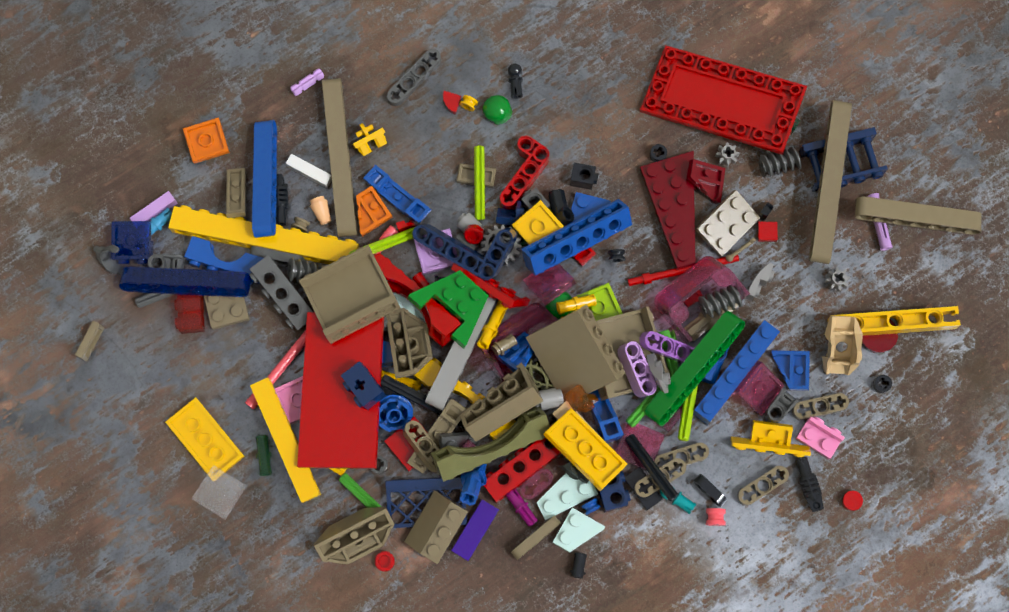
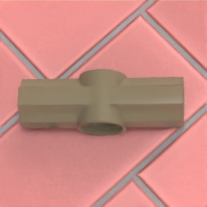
(701, 324)

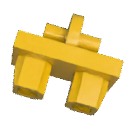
(377, 136)

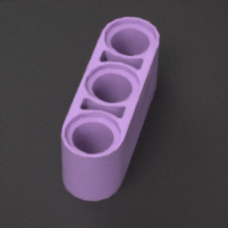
(645, 376)

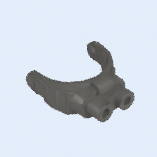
(104, 258)

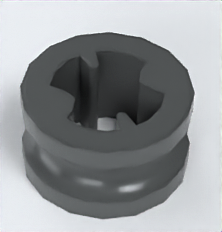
(383, 468)

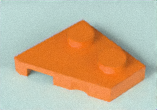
(371, 211)

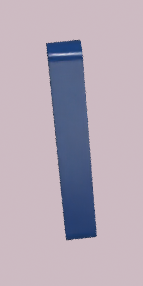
(264, 179)

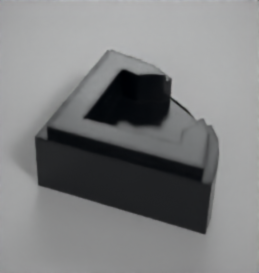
(766, 211)

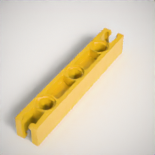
(908, 320)
(284, 439)

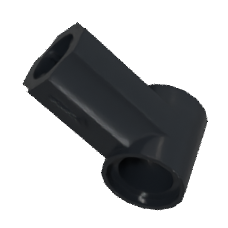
(559, 206)

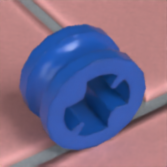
(591, 506)

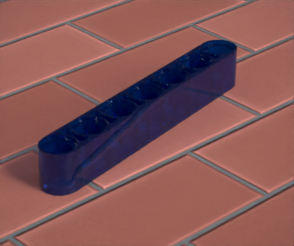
(185, 281)

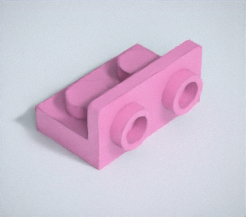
(820, 437)

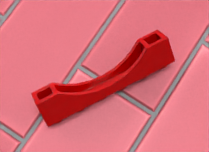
(438, 320)

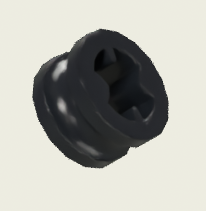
(655, 148)
(616, 255)
(886, 379)

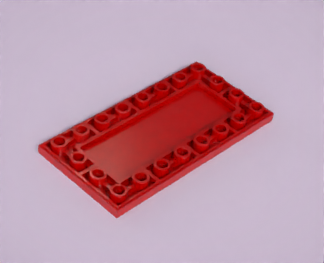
(723, 99)
(331, 423)

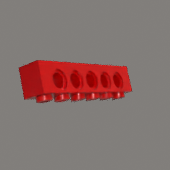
(499, 491)

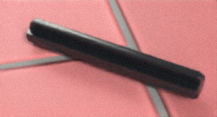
(651, 467)

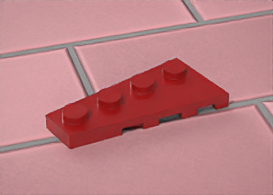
(494, 291)

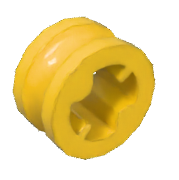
(468, 103)

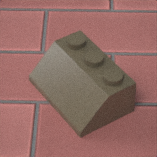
(436, 526)

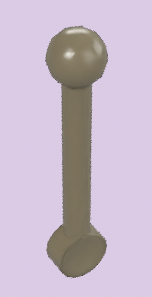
(729, 258)

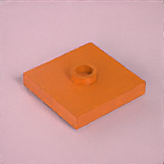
(206, 140)

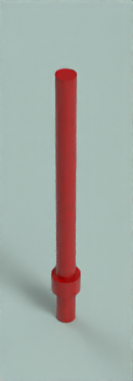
(647, 278)

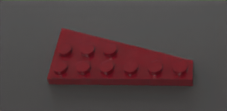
(674, 205)

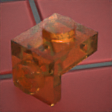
(580, 400)

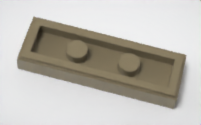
(236, 193)

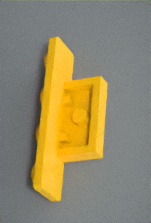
(771, 437)

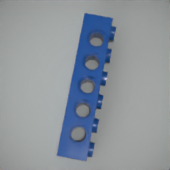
(577, 237)

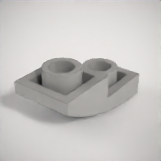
(762, 278)
(657, 370)

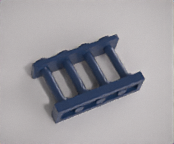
(864, 137)

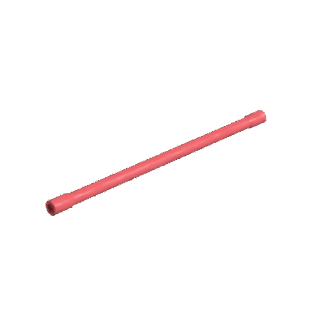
(300, 343)

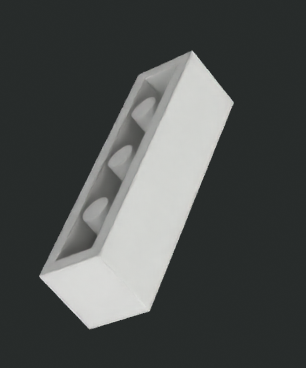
(309, 171)

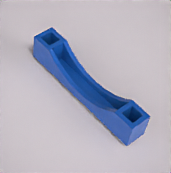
(735, 372)
(606, 420)

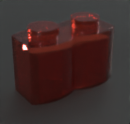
(190, 313)

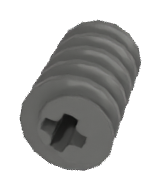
(777, 161)
(300, 269)
(719, 301)

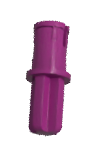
(521, 507)

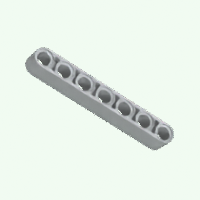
(456, 361)

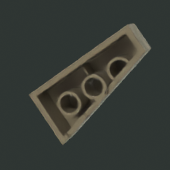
(502, 404)

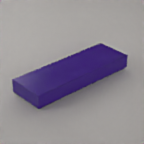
(475, 530)

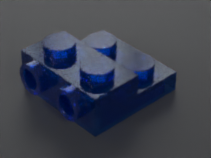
(133, 241)

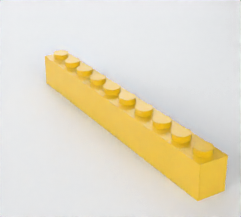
(239, 233)

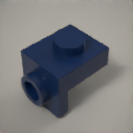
(508, 217)

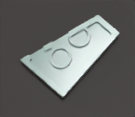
(565, 495)

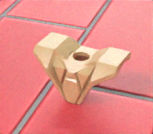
(845, 330)

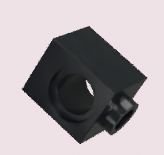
(577, 181)

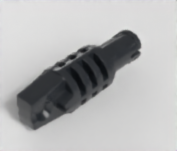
(281, 200)
(810, 485)

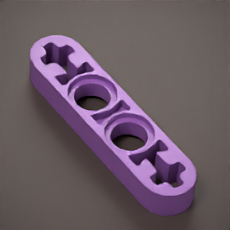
(673, 346)

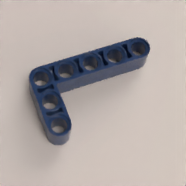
(465, 251)

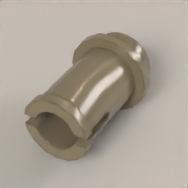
(503, 345)

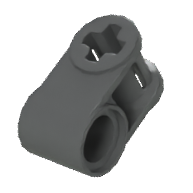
(173, 261)
(782, 405)

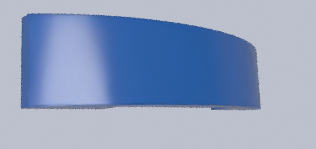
(396, 195)

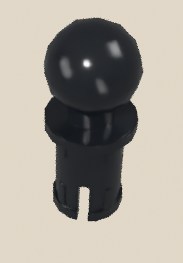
(515, 71)

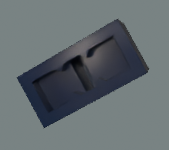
(616, 488)

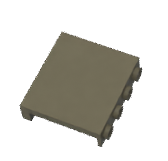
(349, 294)
(621, 330)
(576, 353)

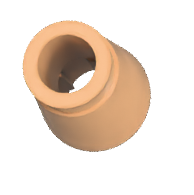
(321, 209)

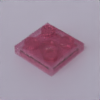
(549, 283)
(759, 388)
(649, 438)

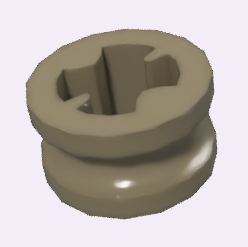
(300, 224)

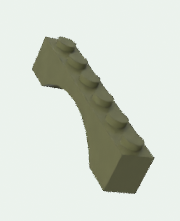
(456, 460)

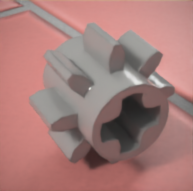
(723, 157)
(842, 282)

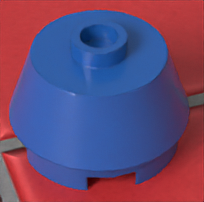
(394, 412)

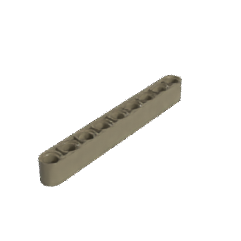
(339, 157)
(830, 182)

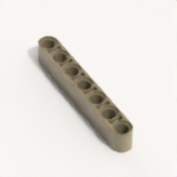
(918, 215)

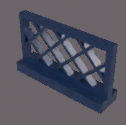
(420, 485)

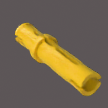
(490, 329)

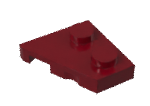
(707, 179)

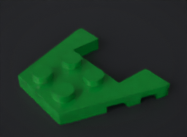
(460, 297)

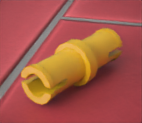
(575, 303)

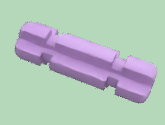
(307, 82)

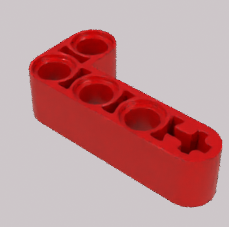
(521, 176)

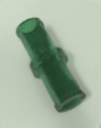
(263, 455)

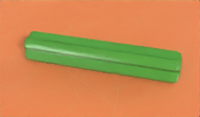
(639, 412)
(357, 491)

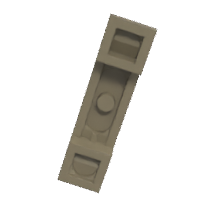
(444, 424)

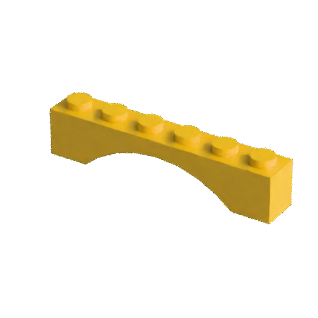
(427, 377)

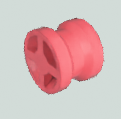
(715, 517)

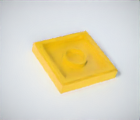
(537, 223)

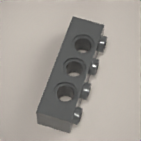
(266, 266)

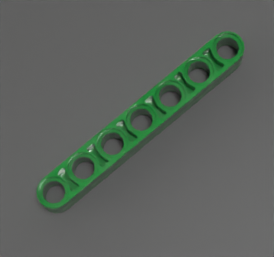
(695, 368)

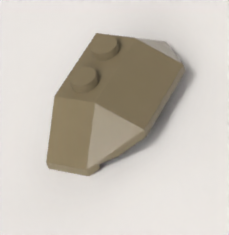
(408, 342)
(355, 536)

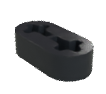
(710, 490)

